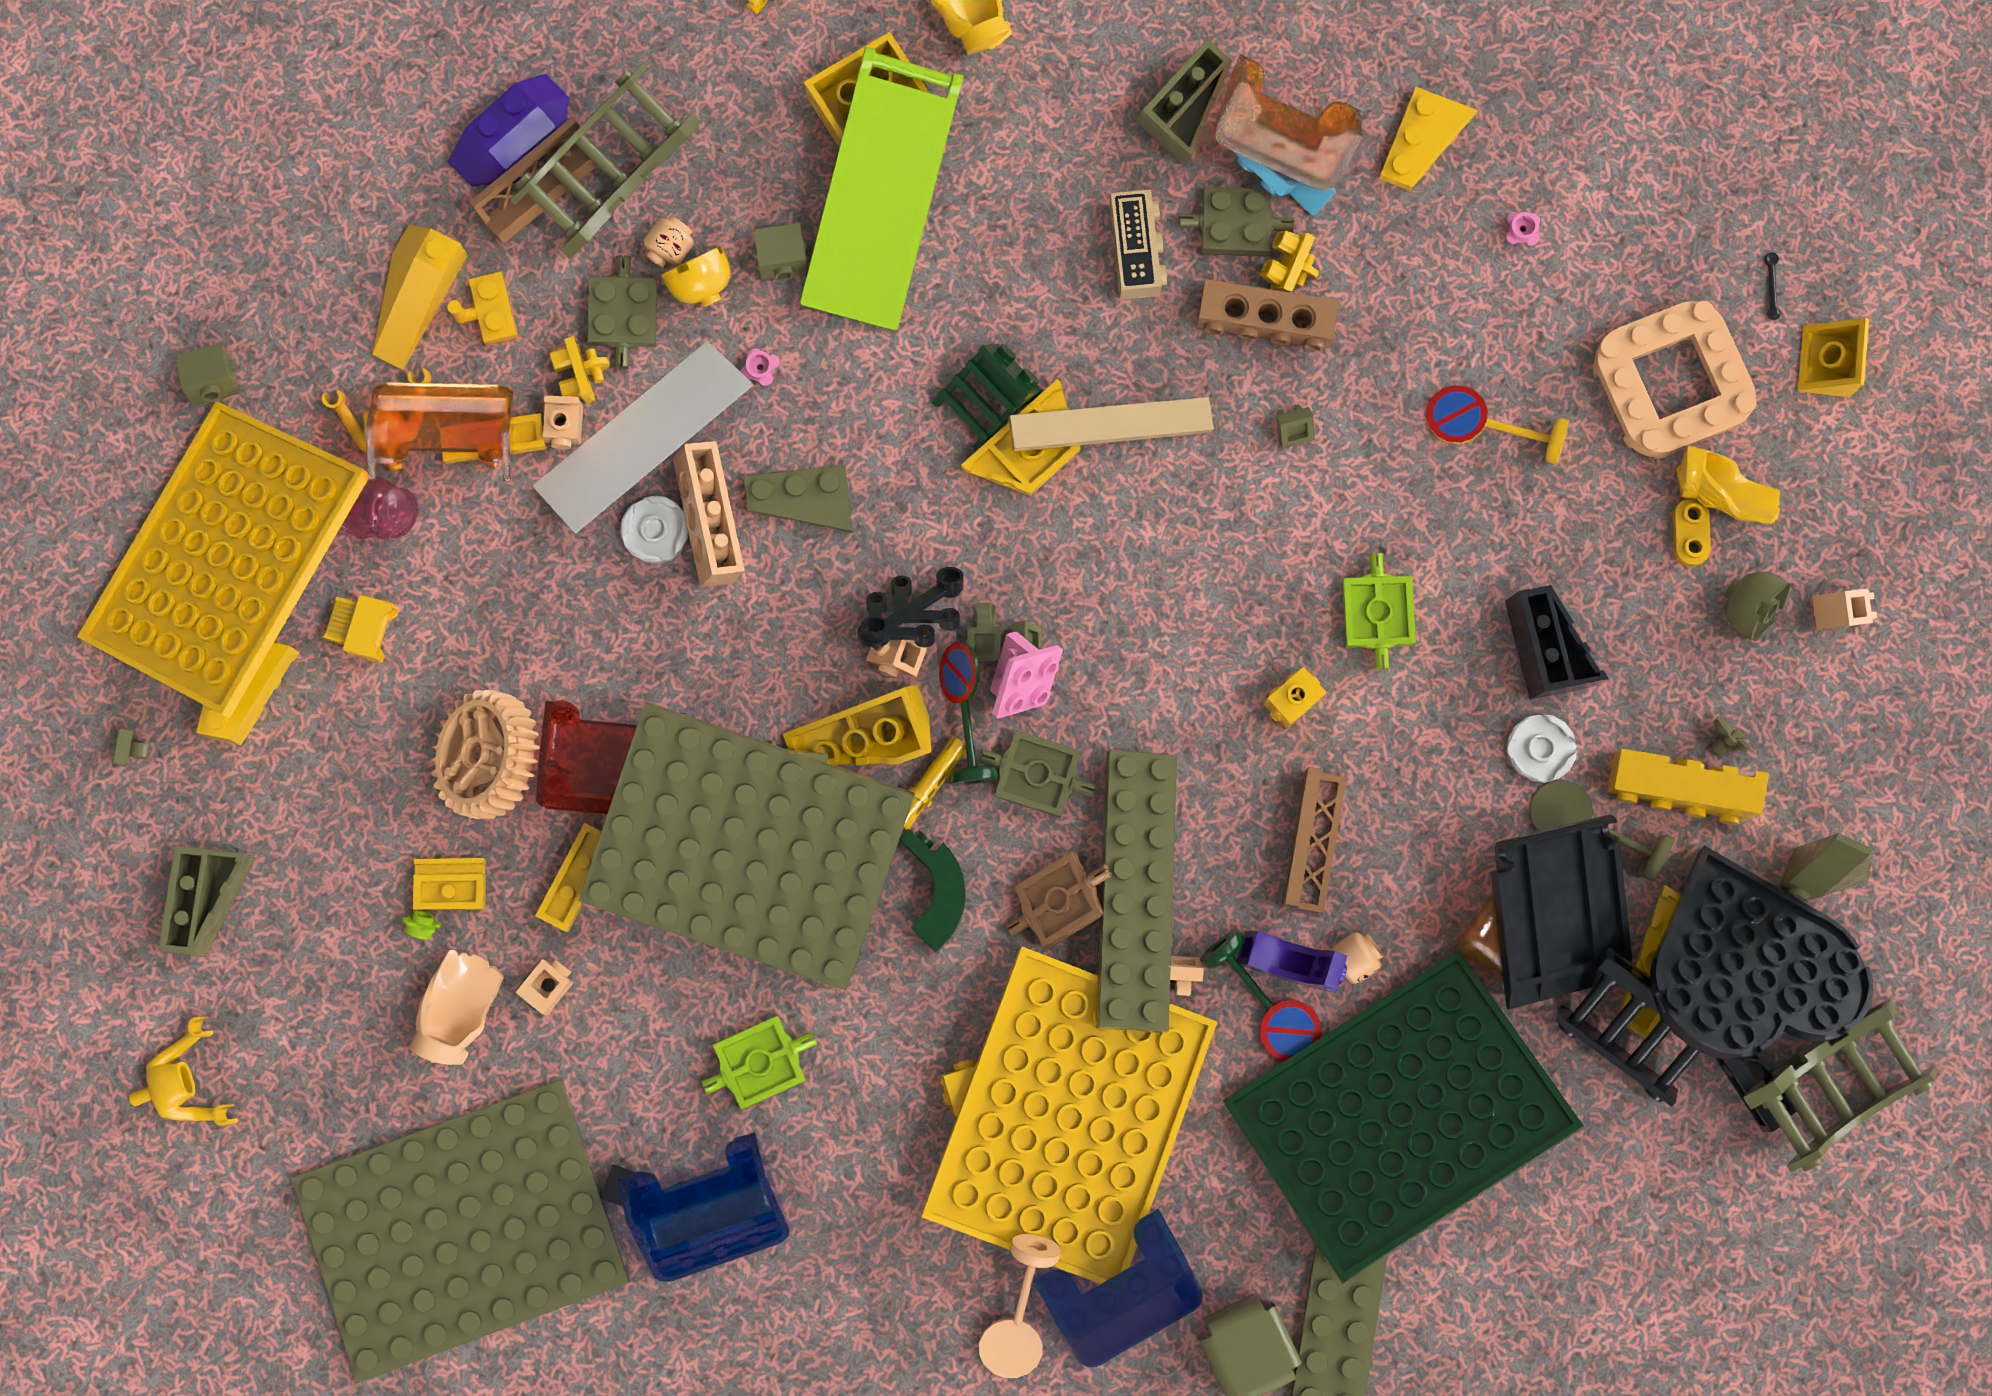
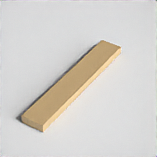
(1110, 424)

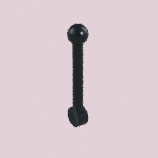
(1771, 260)

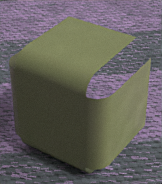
(1249, 1348)

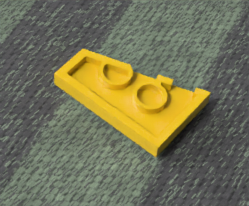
(1424, 134)

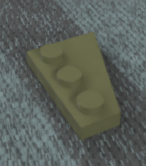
(804, 495)

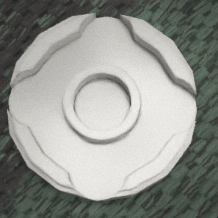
(662, 539)
(1530, 752)

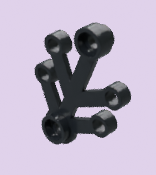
(878, 631)

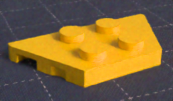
(1025, 469)

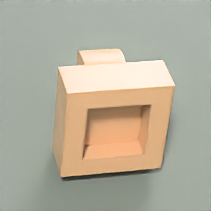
(1184, 971)

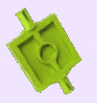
(1378, 611)
(759, 1062)

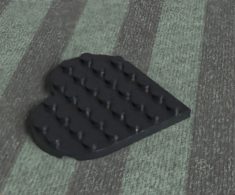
(1753, 964)

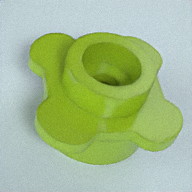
(420, 924)

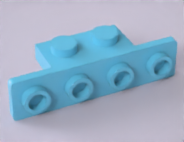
(1278, 183)

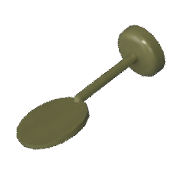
(1567, 803)

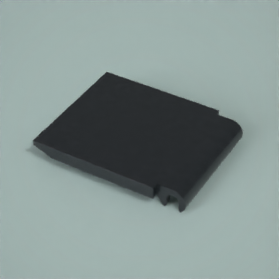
(1558, 909)

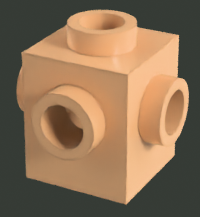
(897, 658)

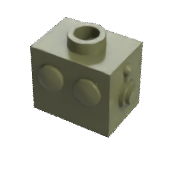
(780, 251)
(207, 374)

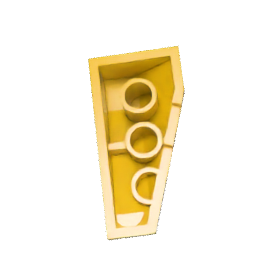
(416, 284)
(874, 732)

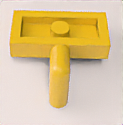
(490, 309)

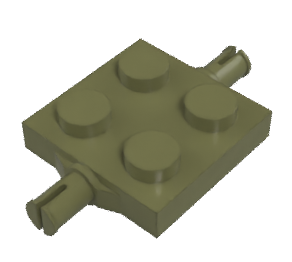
(1236, 221)
(622, 312)
(1038, 773)

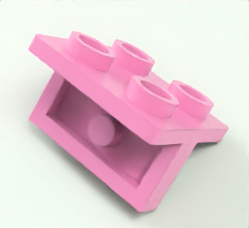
(1023, 675)

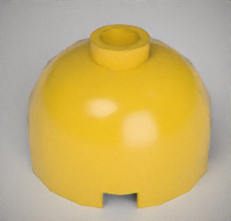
(699, 278)

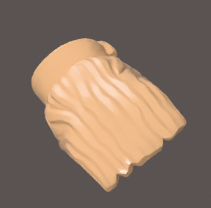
(455, 1007)

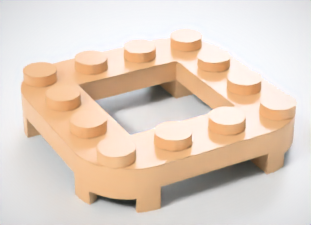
(1629, 396)

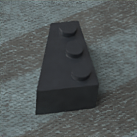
(1549, 646)

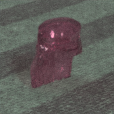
(381, 511)

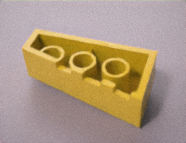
(1687, 786)

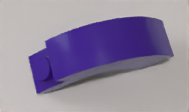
(1292, 961)

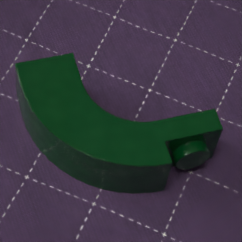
(948, 905)

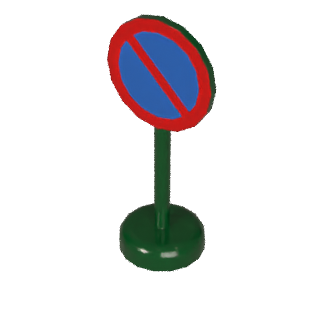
(959, 681)
(1285, 1025)

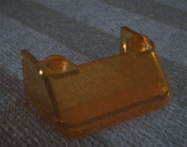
(440, 420)

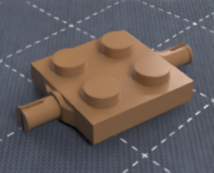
(1059, 900)

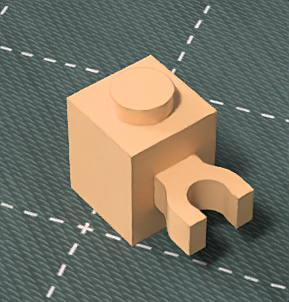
(1843, 609)

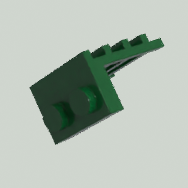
(1002, 377)

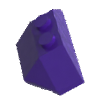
(509, 130)

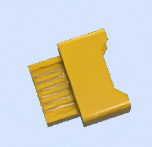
(360, 626)

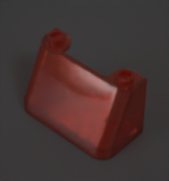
(579, 760)

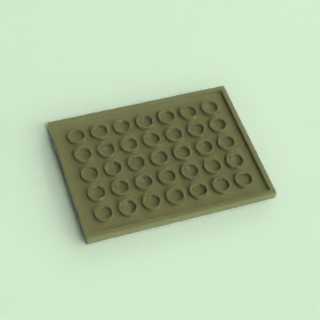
(746, 846)
(459, 1230)

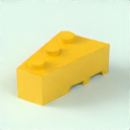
(267, 678)

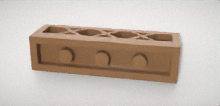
(510, 218)
(1302, 836)

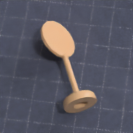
(1011, 1344)

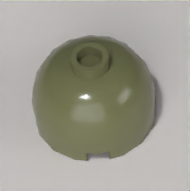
(1754, 602)

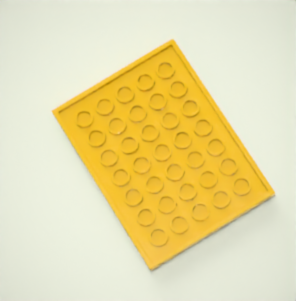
(223, 557)
(1066, 1121)

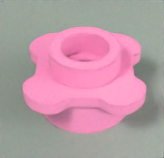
(1524, 219)
(756, 358)

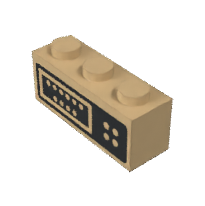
(1137, 244)

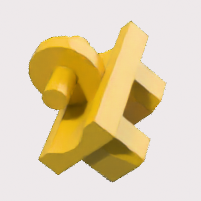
(1295, 264)
(571, 357)

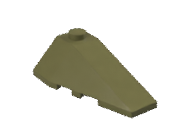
(1826, 867)

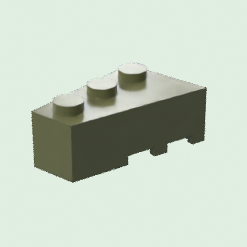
(1184, 103)

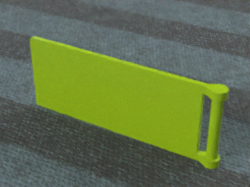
(880, 193)

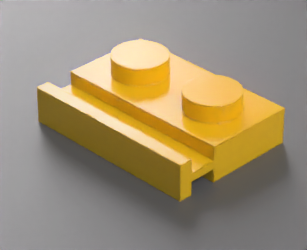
(449, 884)

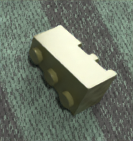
(199, 897)

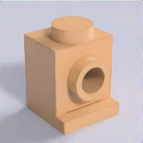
(562, 407)
(533, 990)

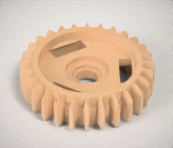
(504, 757)

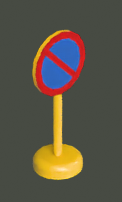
(1460, 415)

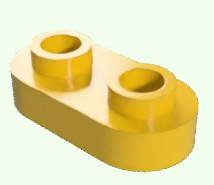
(1691, 531)

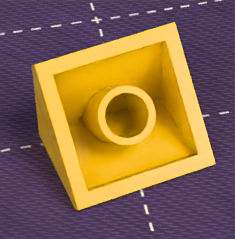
(1833, 357)

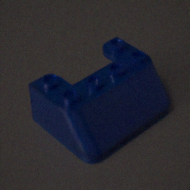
(708, 1216)
(1128, 1304)

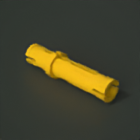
(934, 778)

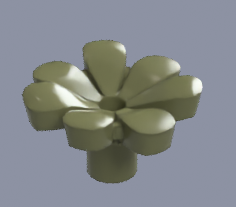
(1728, 738)

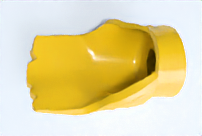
(975, 22)
(1719, 485)

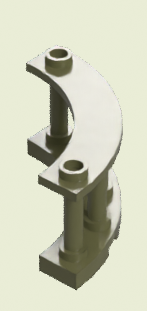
(625, 183)
(1812, 1061)

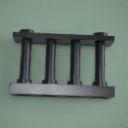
(1617, 972)

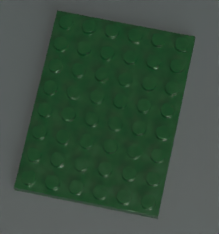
(1402, 1116)

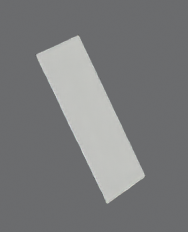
(642, 436)

